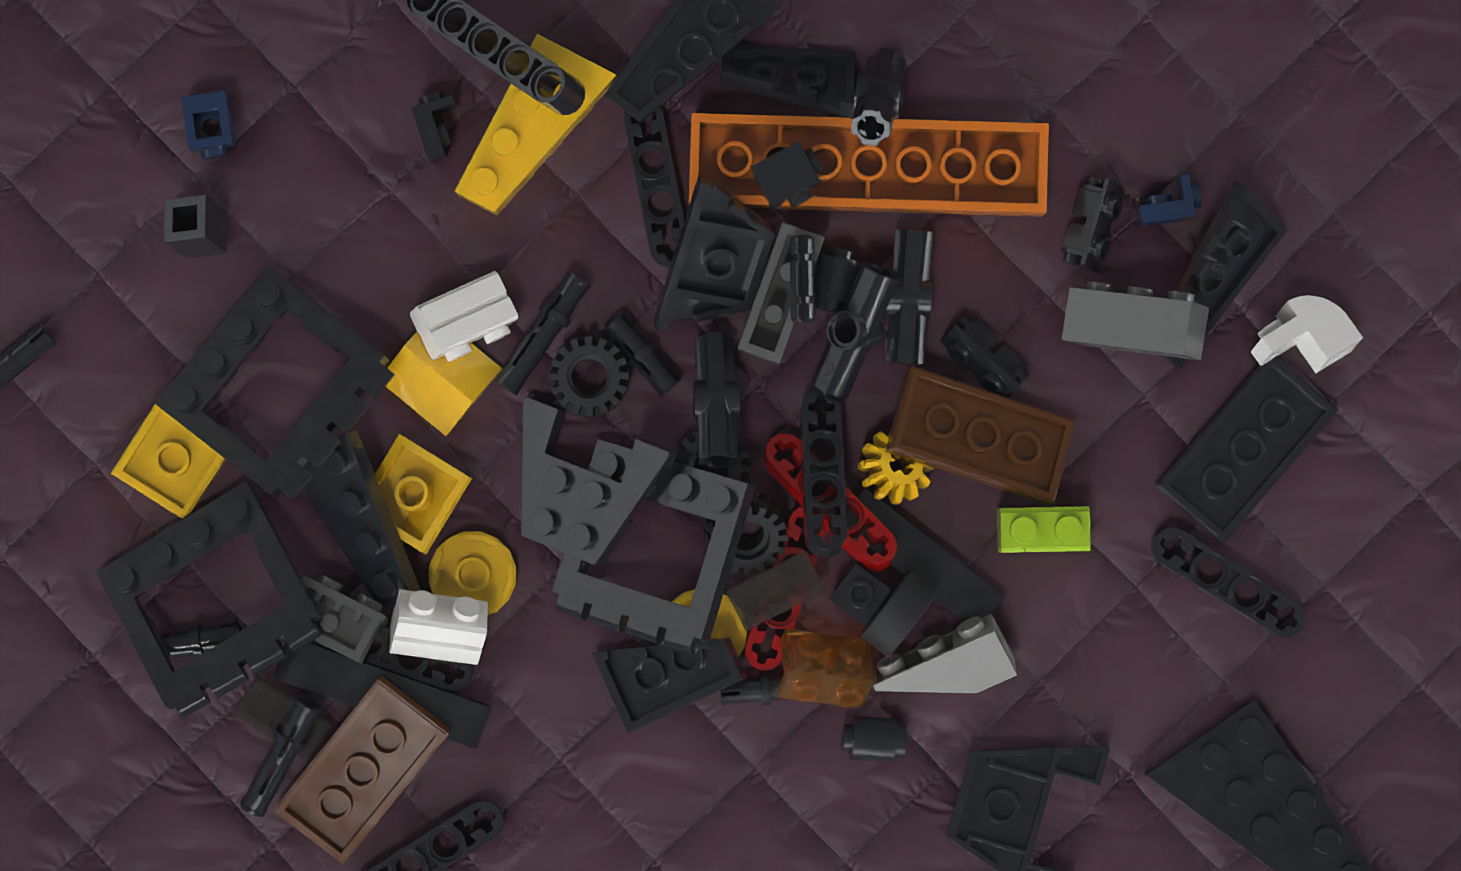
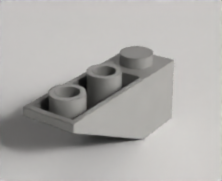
(957, 662)

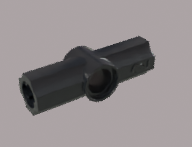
(878, 97)
(911, 299)
(844, 350)
(716, 400)

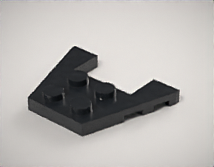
(573, 504)
(1006, 798)

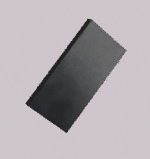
(1246, 448)

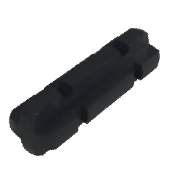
(802, 278)

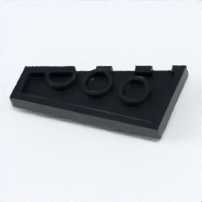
(1229, 254)

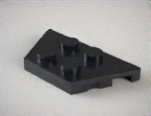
(715, 258)

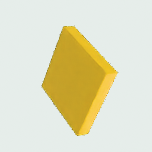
(168, 464)

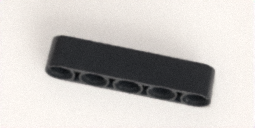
(508, 56)
(348, 681)

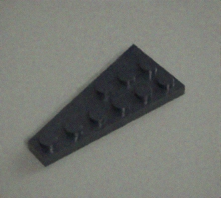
(1258, 795)

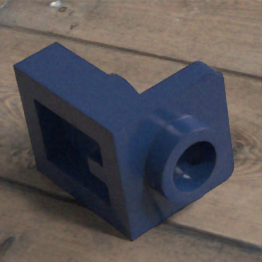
(1163, 210)

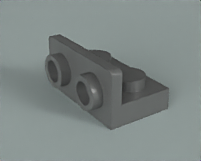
(346, 623)

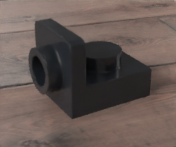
(432, 133)
(860, 594)

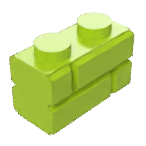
(1043, 529)

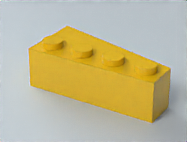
(527, 132)

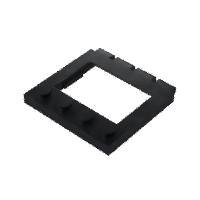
(243, 333)
(643, 614)
(255, 645)

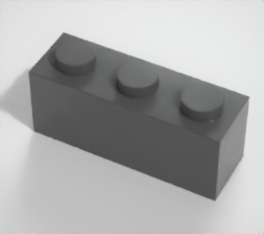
(770, 316)
(1135, 321)

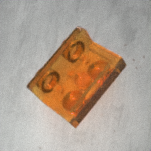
(825, 668)

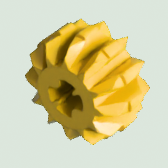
(895, 484)

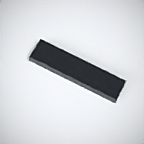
(957, 585)

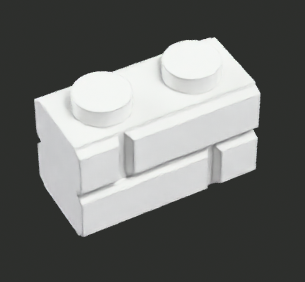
(464, 317)
(438, 626)

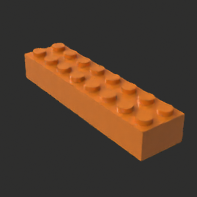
(914, 170)

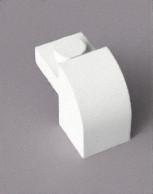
(1314, 326)

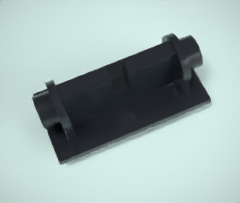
(1100, 209)
(968, 346)

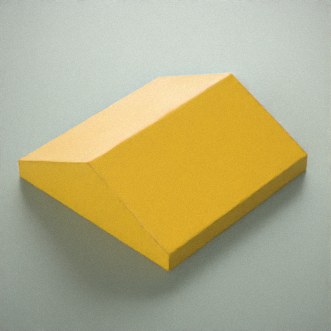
(440, 388)
(419, 491)

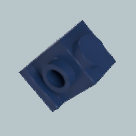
(197, 112)

